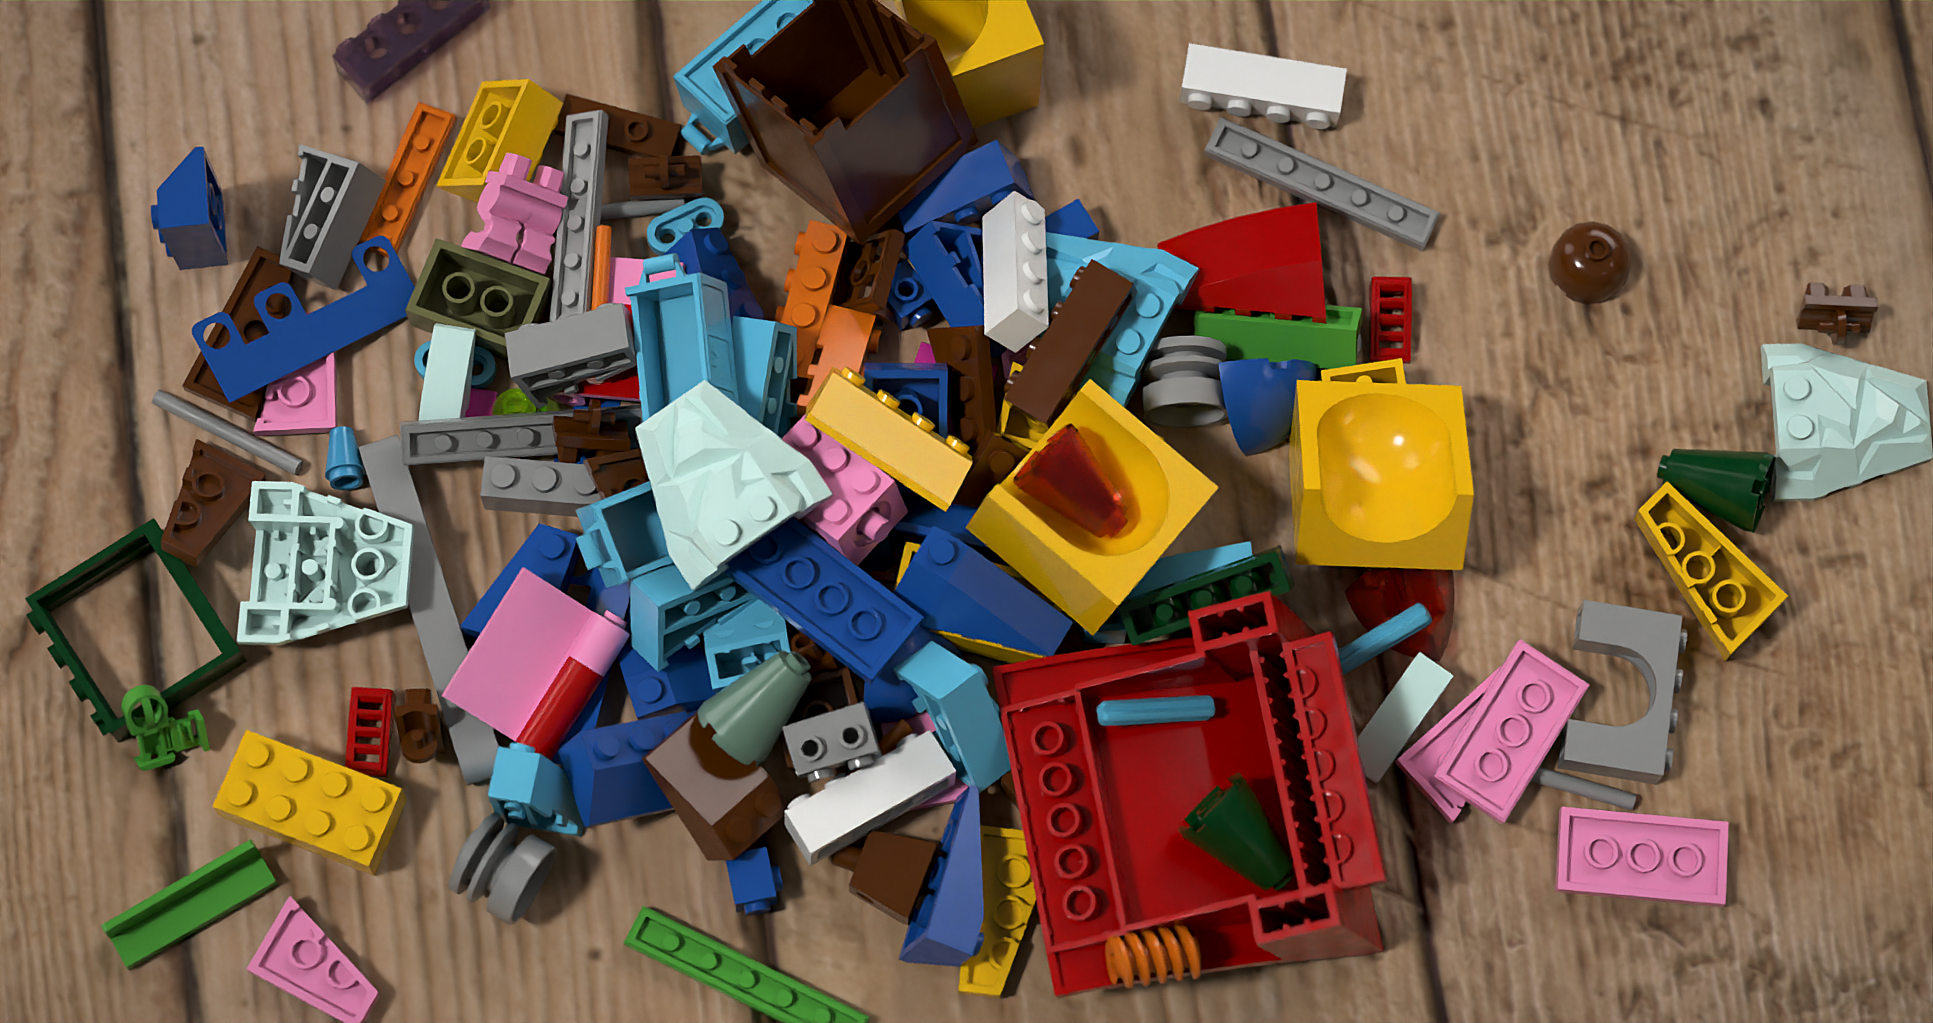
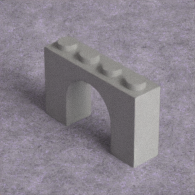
(1652, 645)

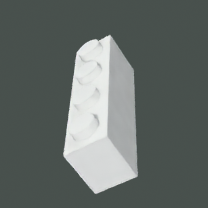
(1262, 86)
(1015, 272)
(869, 797)

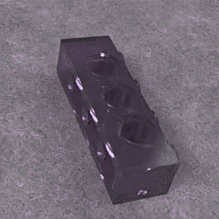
(404, 51)

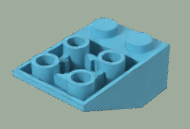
(744, 643)

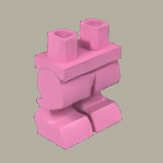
(521, 207)

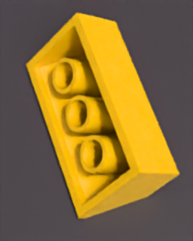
(889, 437)

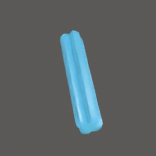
(1384, 637)
(1155, 710)

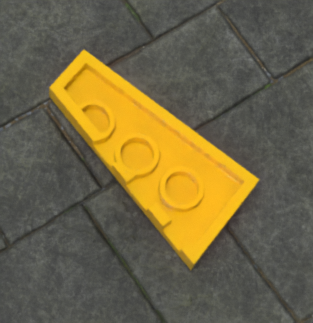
(1007, 909)

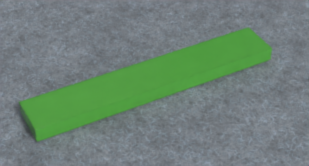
(733, 973)

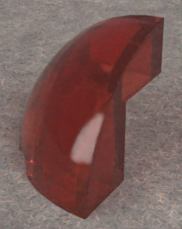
(1387, 593)

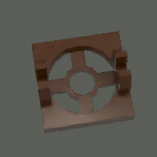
(851, 290)

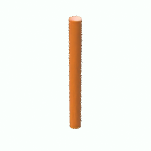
(601, 272)

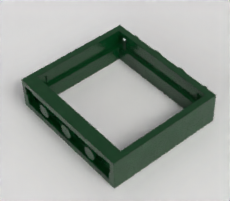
(95, 570)

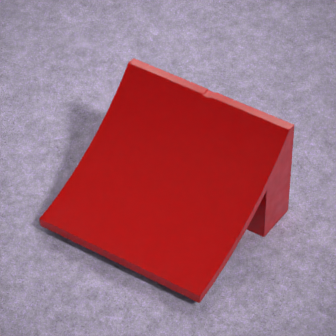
(1109, 799)

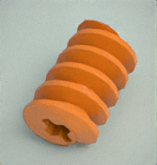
(1153, 955)

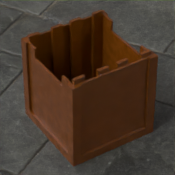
(849, 111)

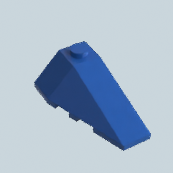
(976, 599)
(674, 689)
(952, 913)

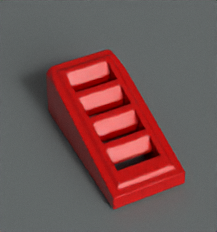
(1390, 286)
(356, 713)

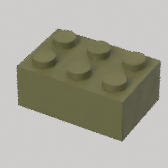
(478, 294)

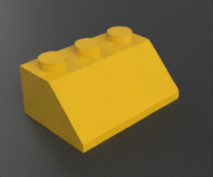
(501, 120)

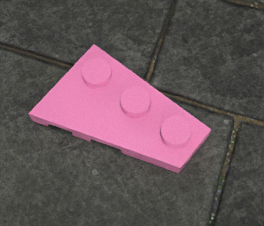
(301, 401)
(311, 967)

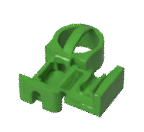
(159, 733)

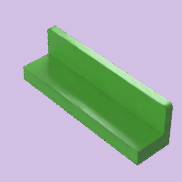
(1281, 340)
(189, 904)

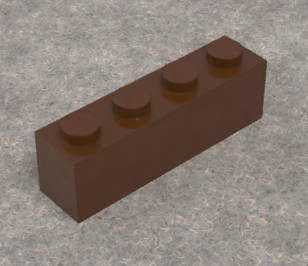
(1069, 344)

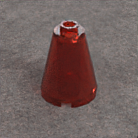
(1073, 484)

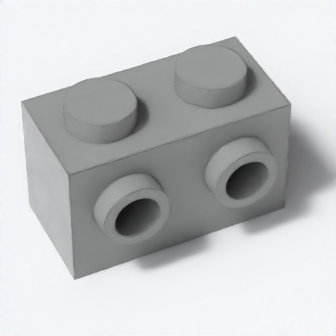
(832, 742)

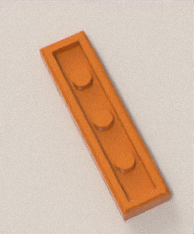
(408, 175)

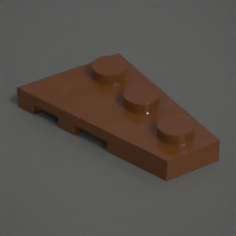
(969, 379)
(991, 465)

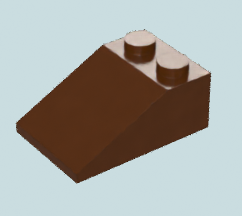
(712, 792)

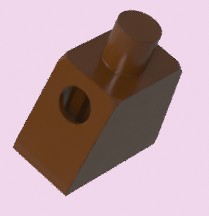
(888, 871)

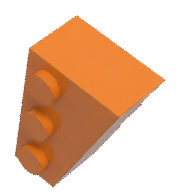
(843, 341)

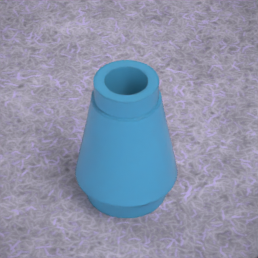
(344, 461)

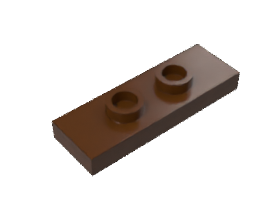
(627, 130)

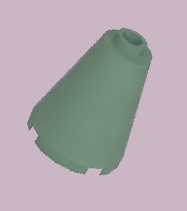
(757, 706)

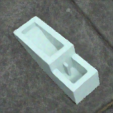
(448, 373)
(1401, 715)

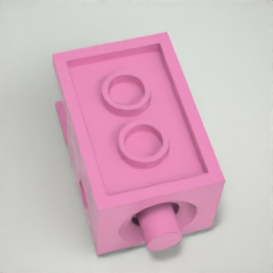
(864, 497)

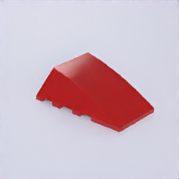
(1256, 264)

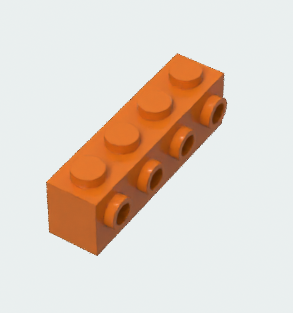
(812, 289)

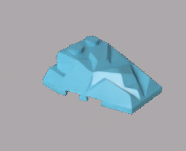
(1160, 284)

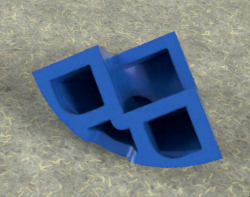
(1261, 399)
(892, 698)

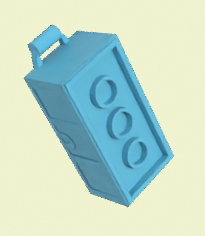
(701, 88)
(680, 334)
(623, 535)

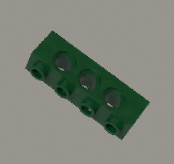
(1168, 606)

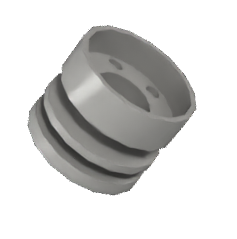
(1184, 382)
(496, 865)

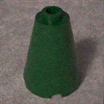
(1722, 482)
(1240, 835)

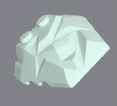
(1840, 421)
(721, 480)
(320, 565)

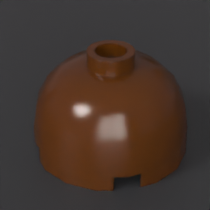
(1590, 262)

